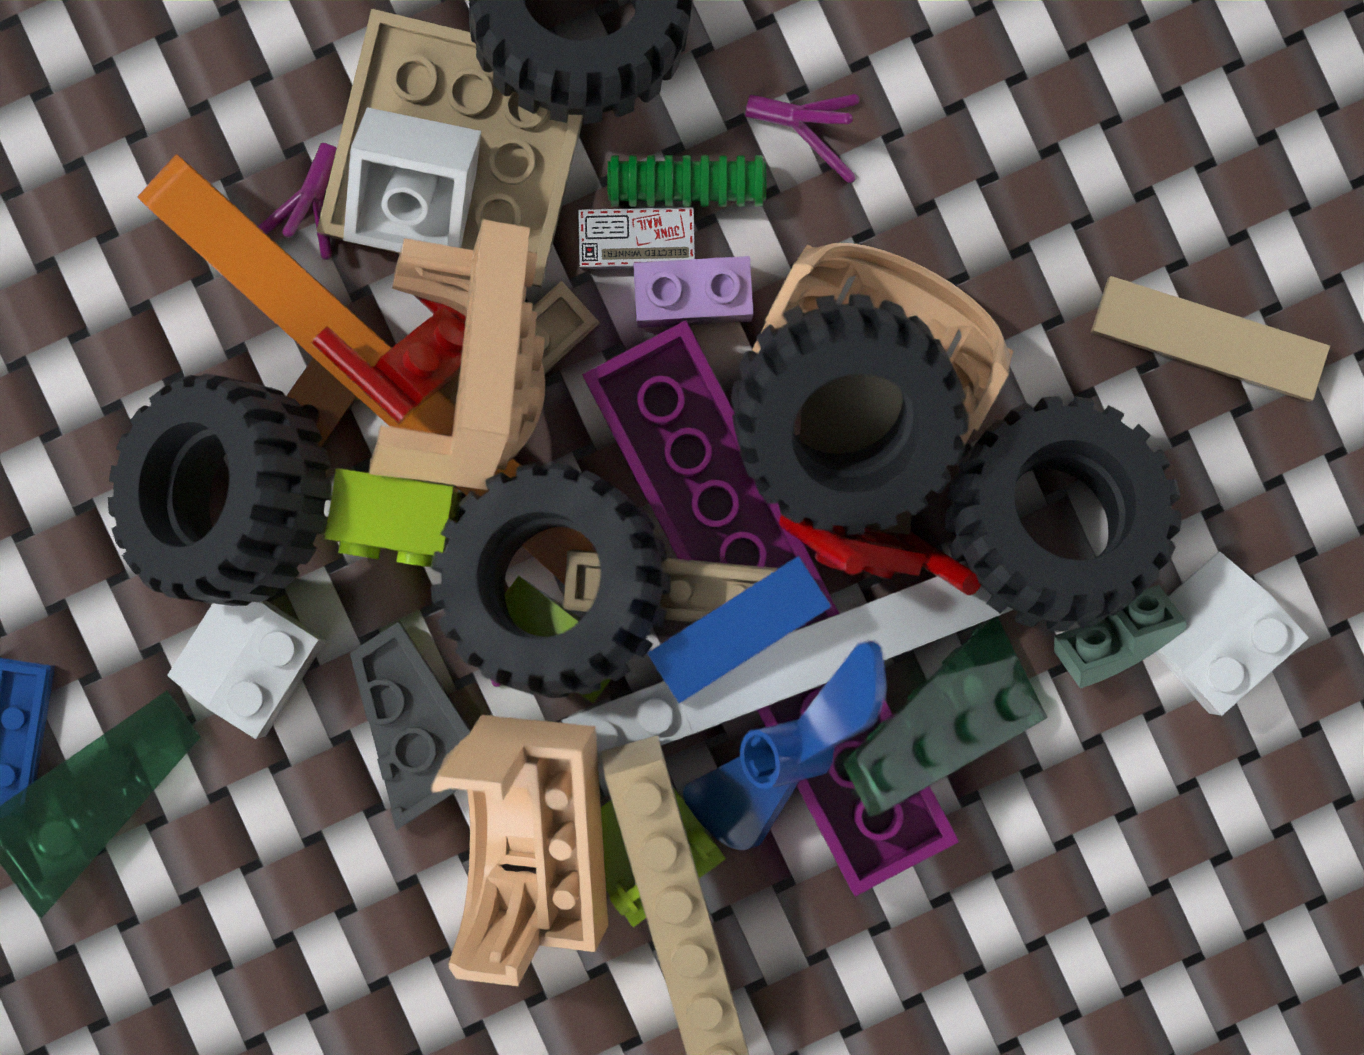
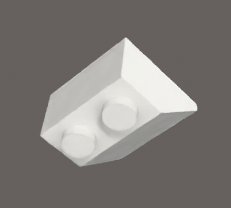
(409, 181)
(1230, 635)
(246, 663)

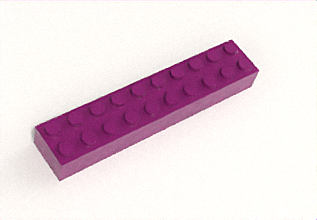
(692, 473)

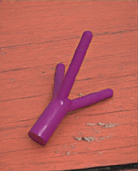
(816, 112)
(311, 192)

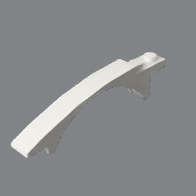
(790, 664)

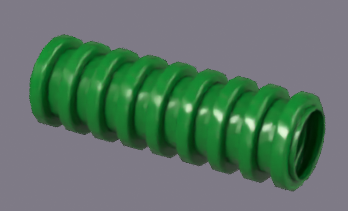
(686, 180)

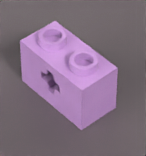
(693, 291)

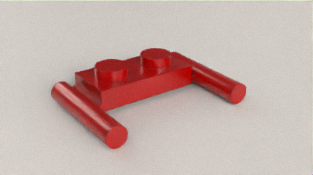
(411, 368)
(881, 553)

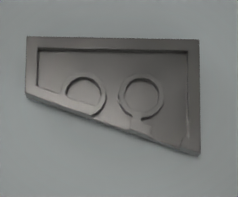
(408, 718)

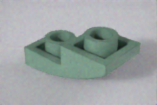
(1120, 639)

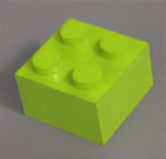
(390, 514)

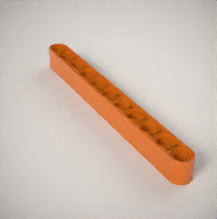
(304, 309)

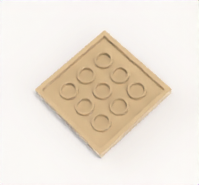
(436, 77)

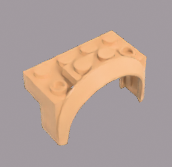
(980, 355)
(500, 362)
(536, 807)

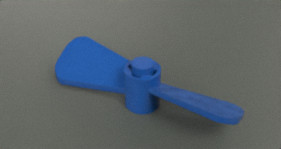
(749, 792)

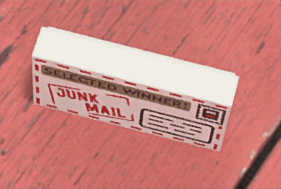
(634, 235)

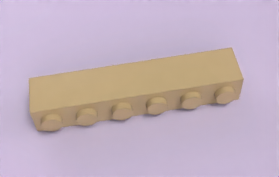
(673, 898)

